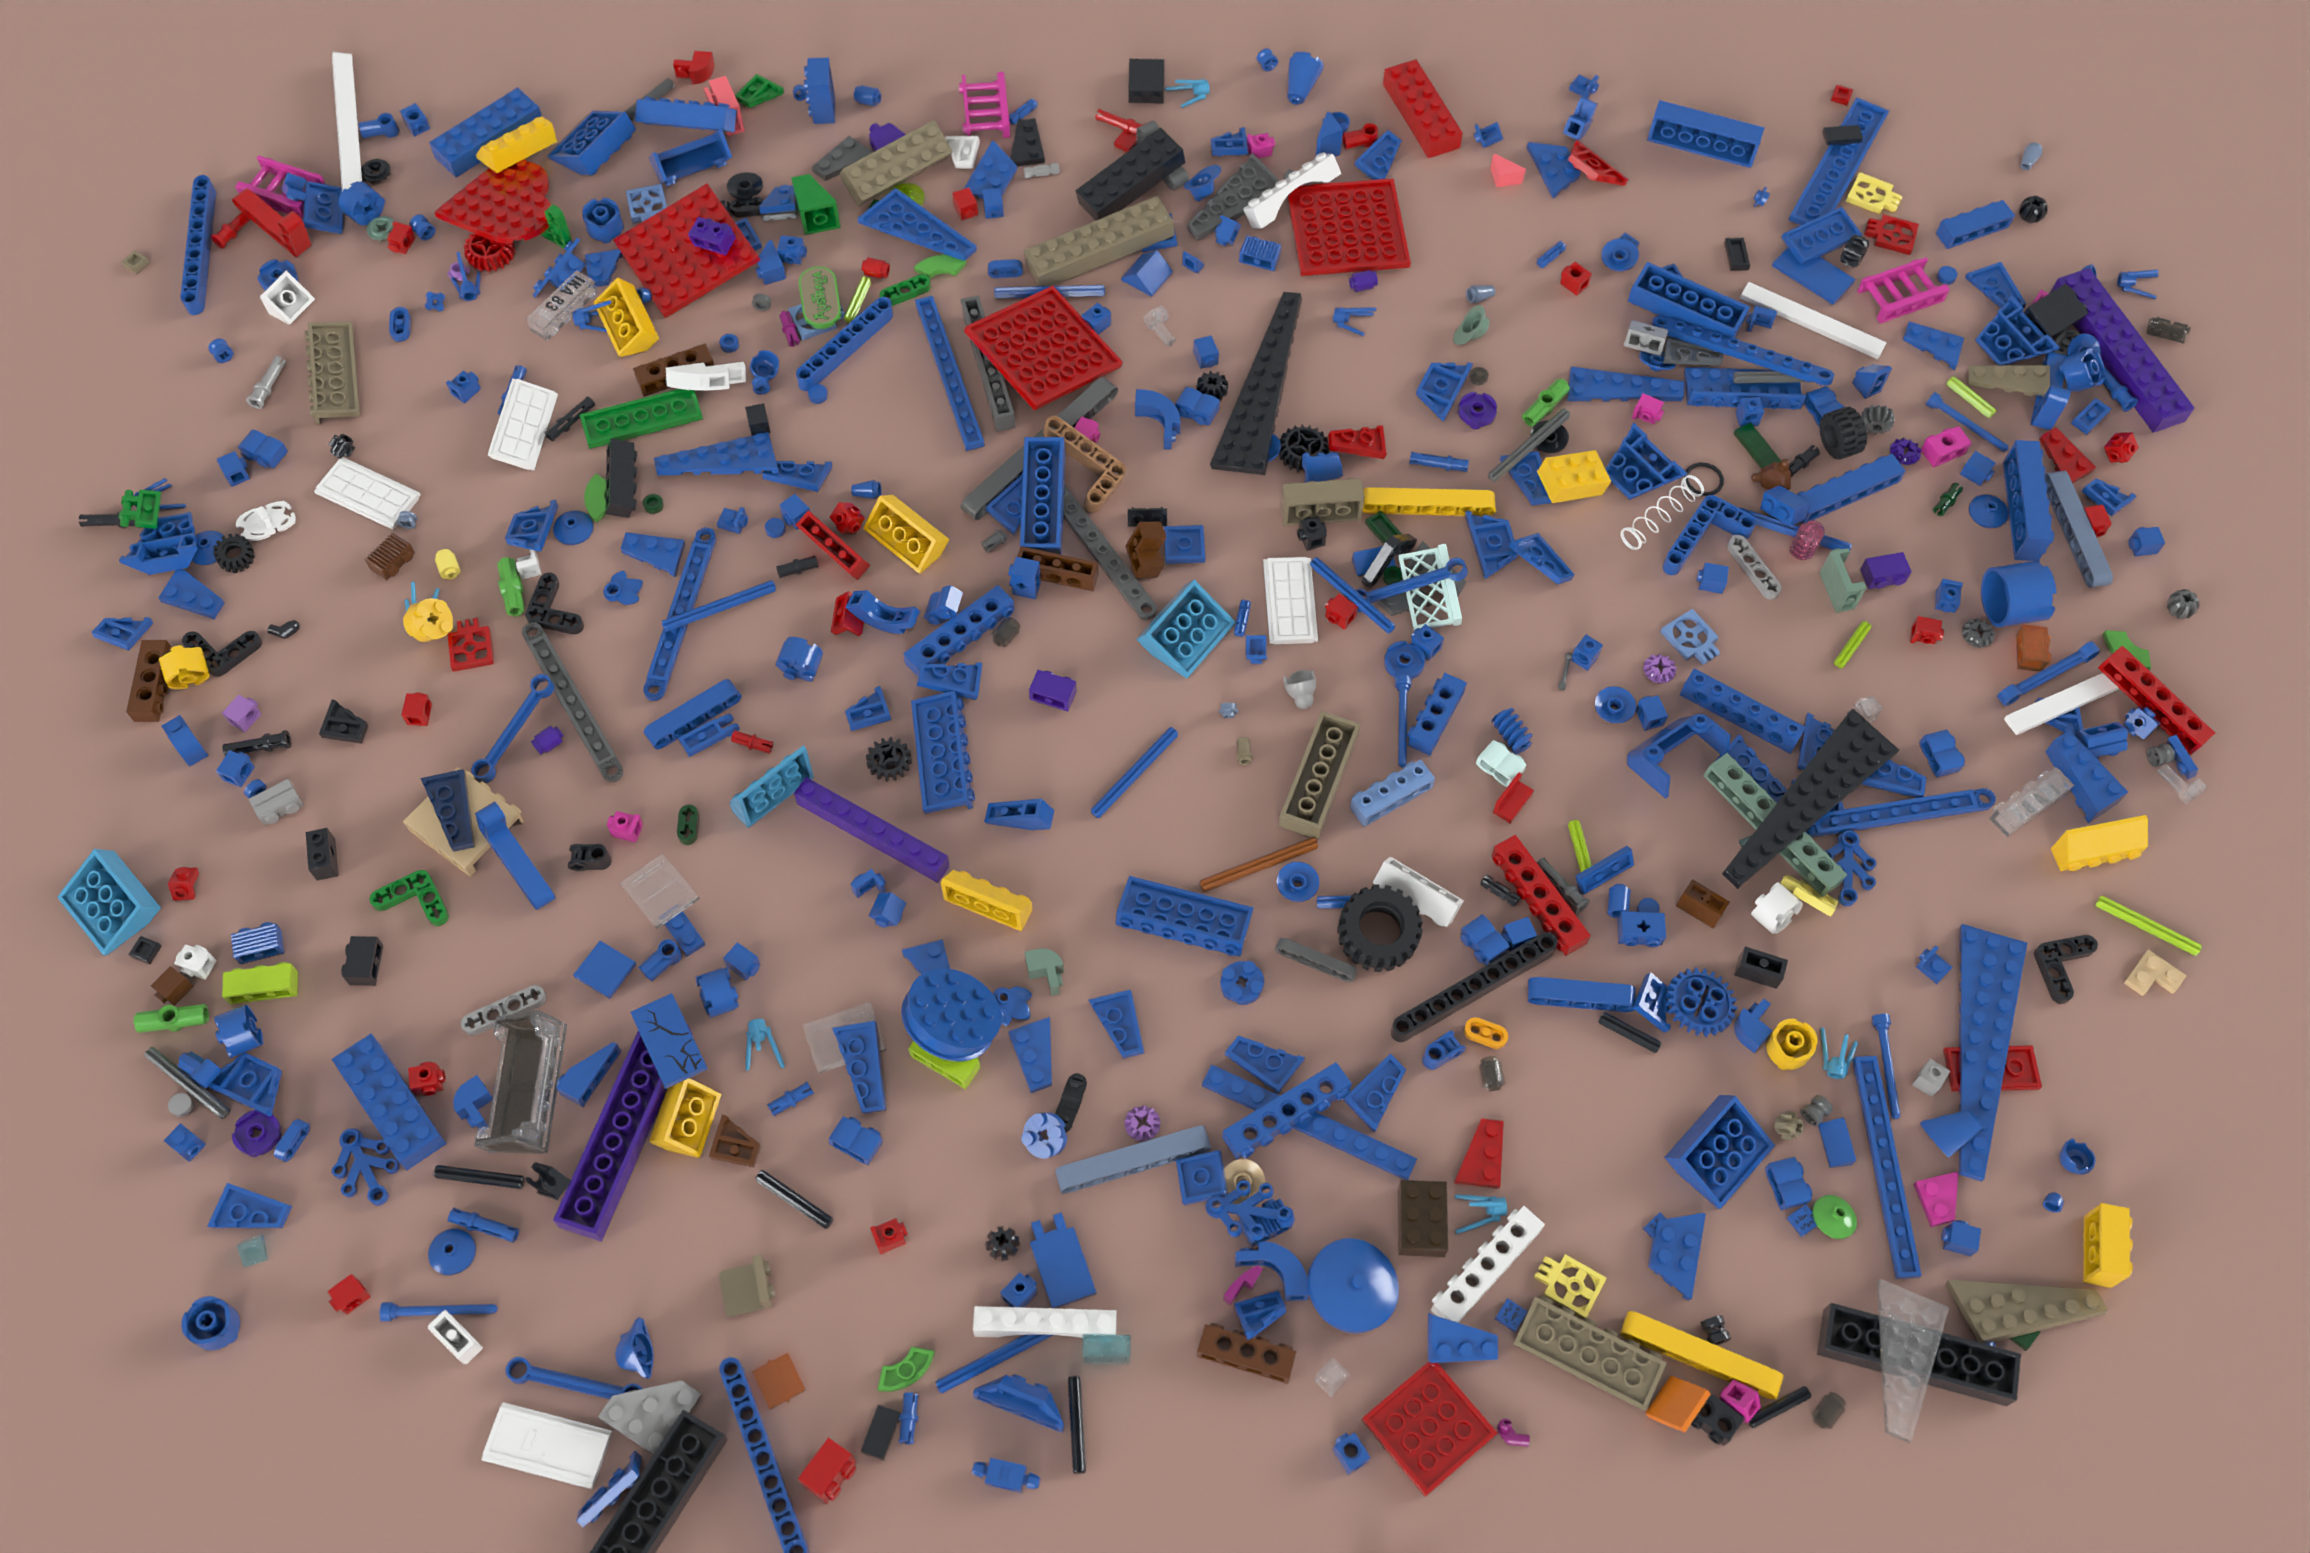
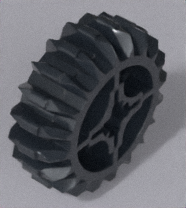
(1306, 440)

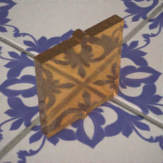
(778, 1381)

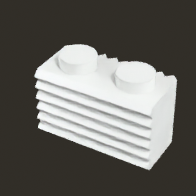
(455, 1337)

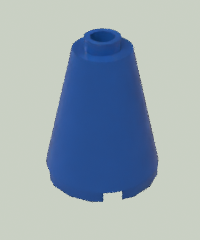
(1302, 76)

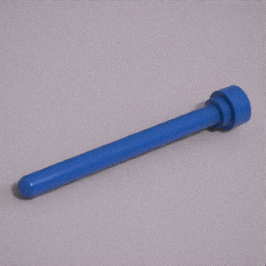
(1936, 402)
(1402, 683)
(1881, 1023)
(391, 1311)

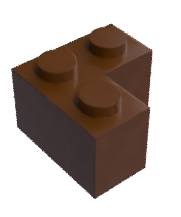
(1144, 549)

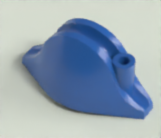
(636, 1350)

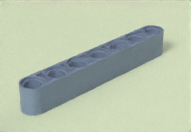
(2078, 530)
(1132, 1159)

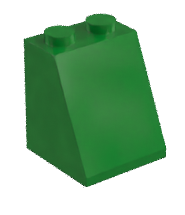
(815, 205)

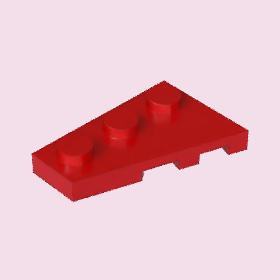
(1359, 442)
(2066, 455)
(1484, 1156)

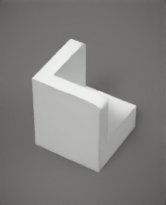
(528, 566)

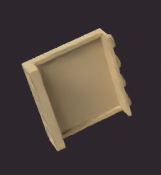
(427, 827)

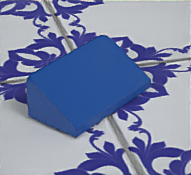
(1363, 559)
(1837, 1143)

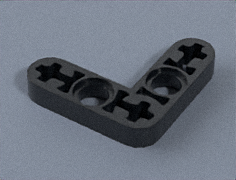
(1394, 546)
(545, 612)
(222, 657)
(2055, 960)

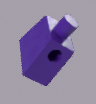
(883, 135)

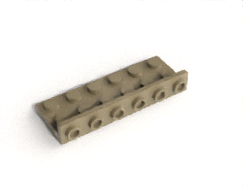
(332, 370)
(1590, 1352)

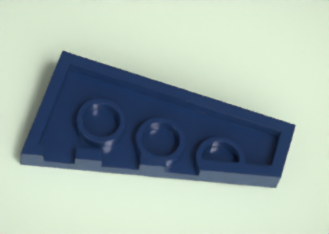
(451, 804)

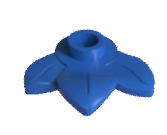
(625, 589)
(1015, 1005)

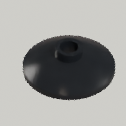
(744, 185)
(1558, 439)

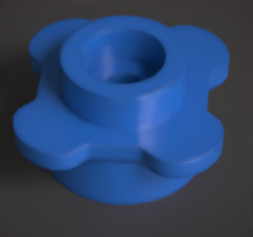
(1761, 197)
(434, 296)

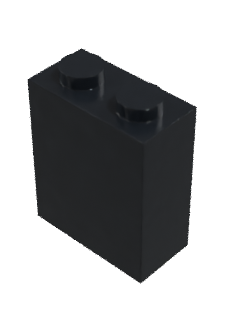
(1146, 81)
(2057, 311)

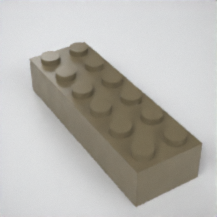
(896, 163)
(1319, 775)

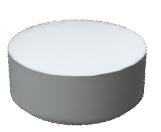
(180, 1104)

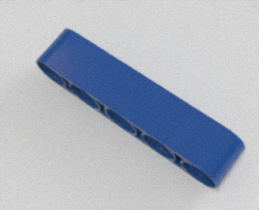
(692, 714)
(1581, 994)

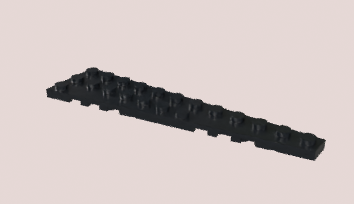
(1252, 422)
(1834, 772)

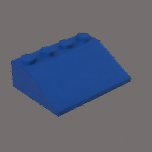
(593, 141)
(1720, 1150)

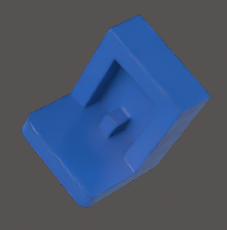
(1488, 135)
(293, 187)
(1761, 317)
(1256, 648)
(866, 881)

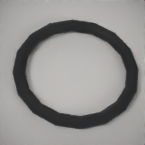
(1709, 466)

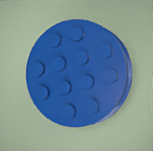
(951, 1014)

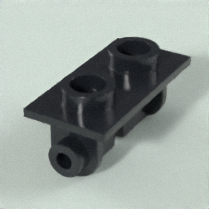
(1138, 515)

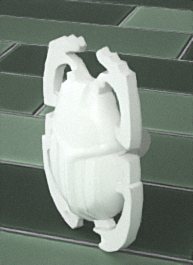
(265, 521)

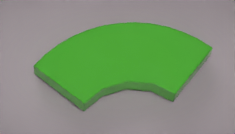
(940, 265)
(595, 497)
(2116, 639)
(907, 1371)

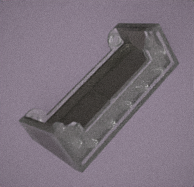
(524, 1084)

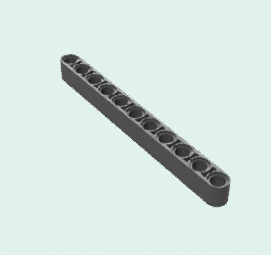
(1085, 406)

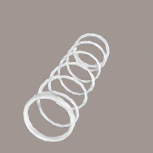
(1683, 482)

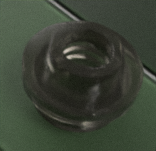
(1478, 376)

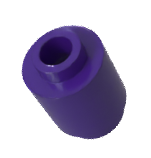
(1363, 280)
(547, 739)

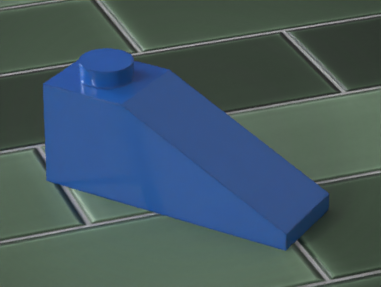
(1021, 814)
(585, 1076)

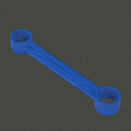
(1416, 582)
(2014, 692)
(512, 728)
(566, 1381)

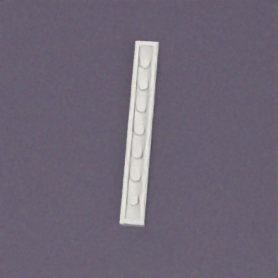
(1813, 320)
(2060, 703)

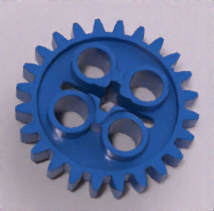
(1720, 1011)

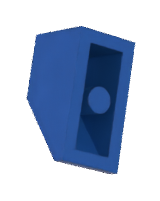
(770, 266)
(1871, 379)

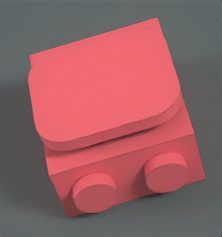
(722, 93)

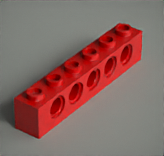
(2150, 692)
(1552, 900)

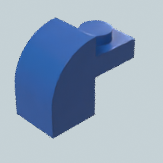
(1581, 119)
(184, 740)
(1750, 1029)
(470, 1098)

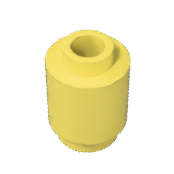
(447, 564)

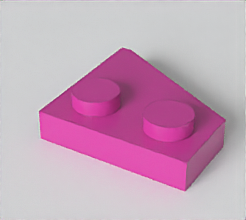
(1938, 1198)

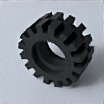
(231, 543)

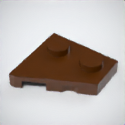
(734, 1145)

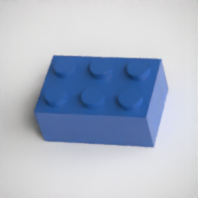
(820, 90)

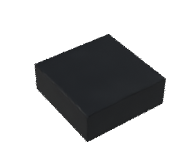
(145, 950)

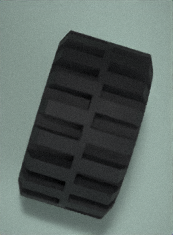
(1843, 432)

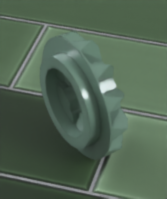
(380, 223)

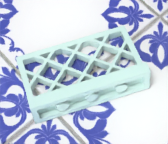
(1448, 589)

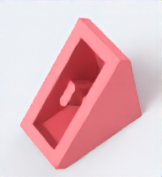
(1506, 172)

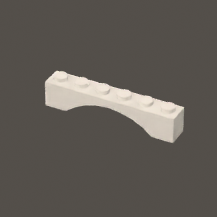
(1265, 208)
(1023, 1321)

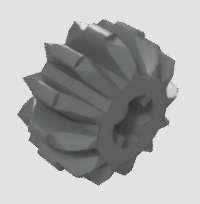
(1878, 419)

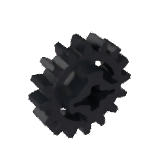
(889, 761)

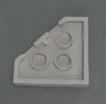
(649, 1412)

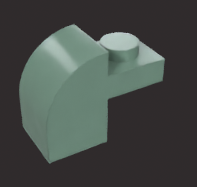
(1045, 963)

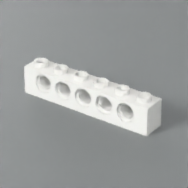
(1529, 1227)

